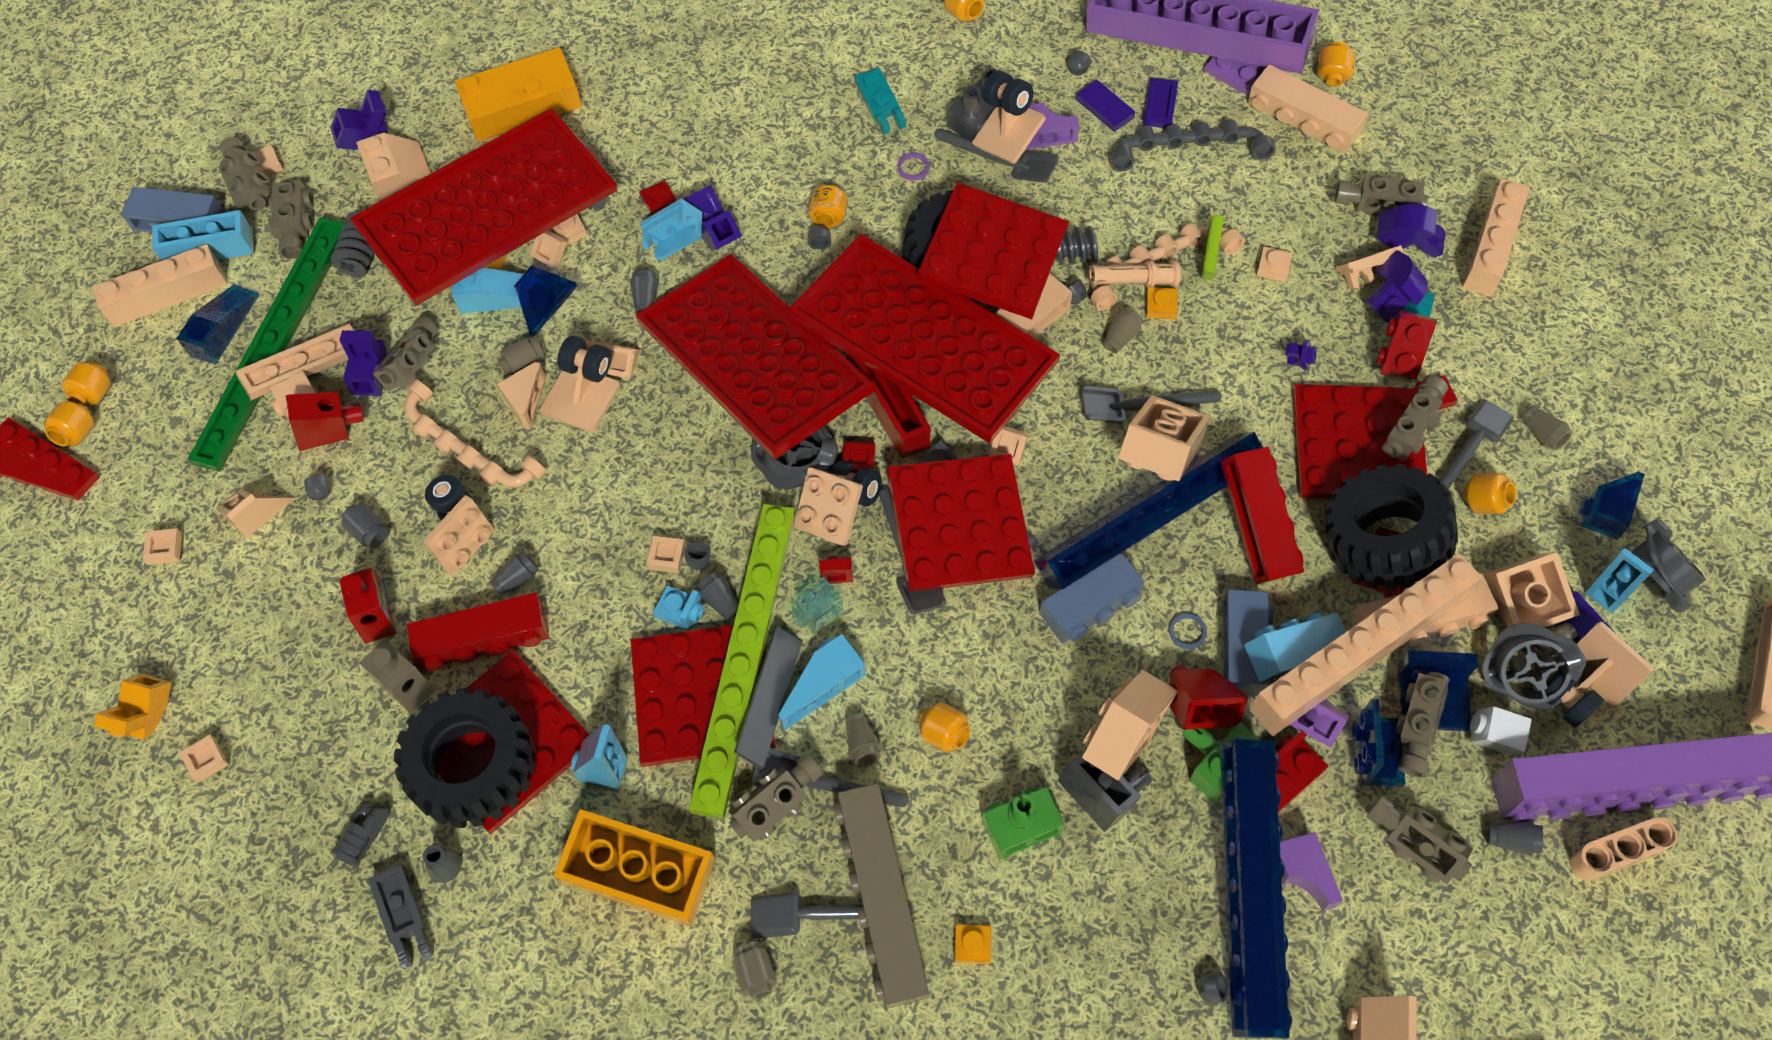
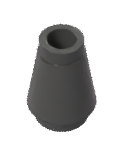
(643, 289)
(514, 573)
(718, 595)
(1517, 837)
(442, 863)

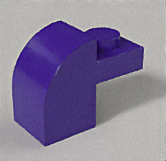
(355, 125)
(717, 224)
(1412, 225)
(1402, 285)
(363, 355)

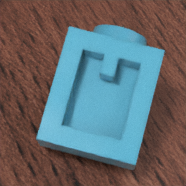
(679, 607)

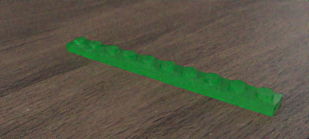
(271, 338)

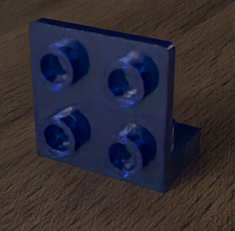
(1457, 668)
(1377, 747)

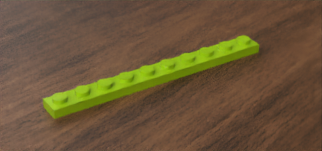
(742, 662)

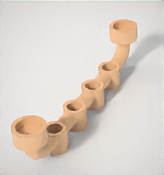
(1231, 242)
(468, 456)

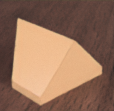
(250, 511)

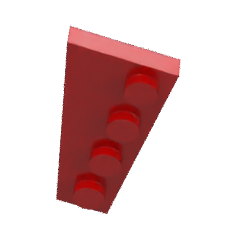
(40, 464)

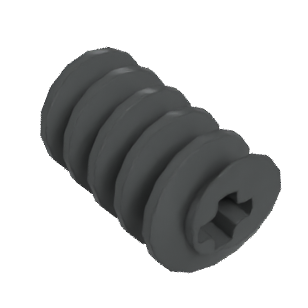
(1078, 245)
(351, 251)

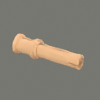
(1147, 274)

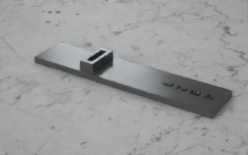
(768, 697)

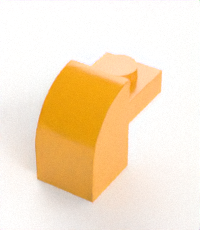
(138, 709)

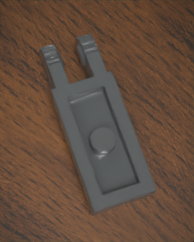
(400, 912)

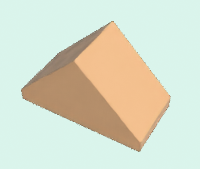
(523, 392)

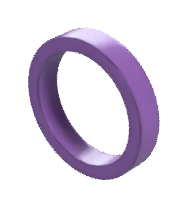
(913, 177)

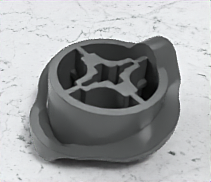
(792, 474)
(1670, 565)
(1520, 637)

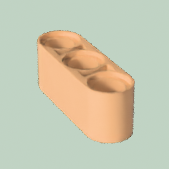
(1634, 839)

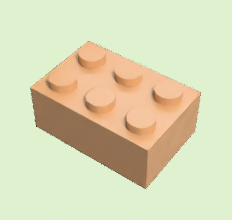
(1163, 438)
(1127, 723)

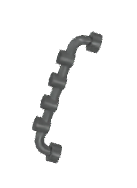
(1123, 160)

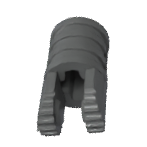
(360, 834)

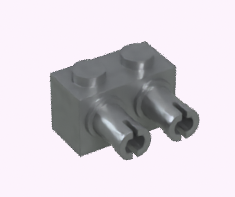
(970, 111)
(1100, 794)

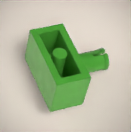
(1208, 773)
(1022, 822)

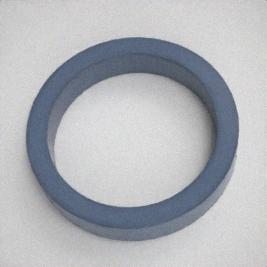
(1188, 616)

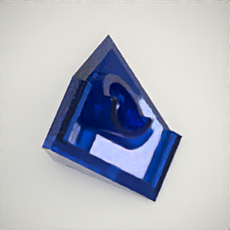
(541, 296)

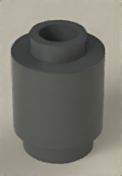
(364, 525)

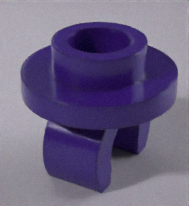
(1301, 354)

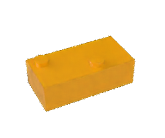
(517, 92)
(635, 867)

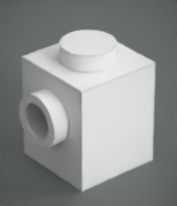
(1500, 730)

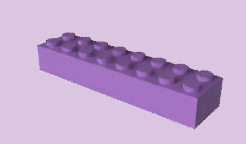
(1226, 29)
(1635, 778)

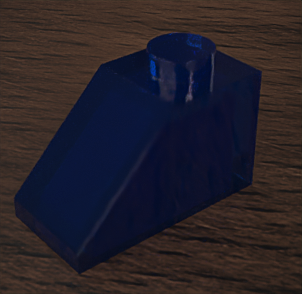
(1611, 506)

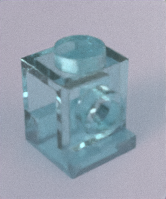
(817, 607)

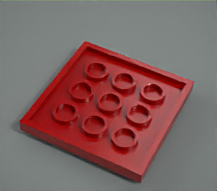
(993, 250)
(1344, 433)
(960, 522)
(676, 691)
(552, 729)

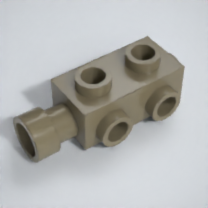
(243, 176)
(1381, 192)
(290, 216)
(407, 356)
(1418, 417)
(1421, 723)
(766, 798)
(1426, 845)

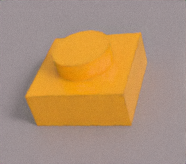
(1161, 303)
(973, 944)

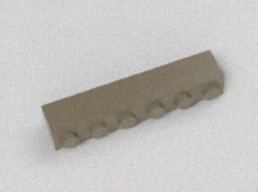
(882, 896)

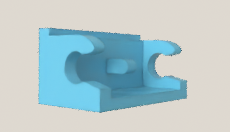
(672, 229)

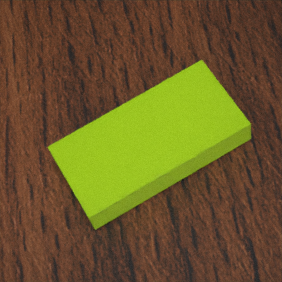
(1212, 247)

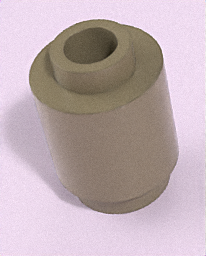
(520, 355)
(754, 970)

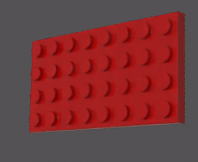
(483, 206)
(924, 337)
(754, 357)

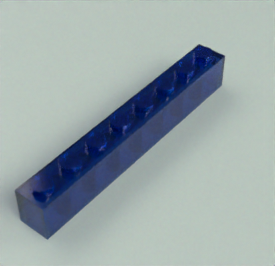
(1140, 516)
(1254, 890)

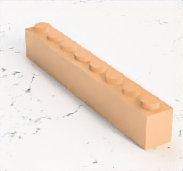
(1364, 644)

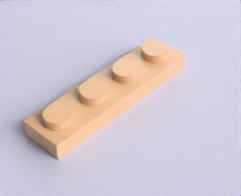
(306, 357)

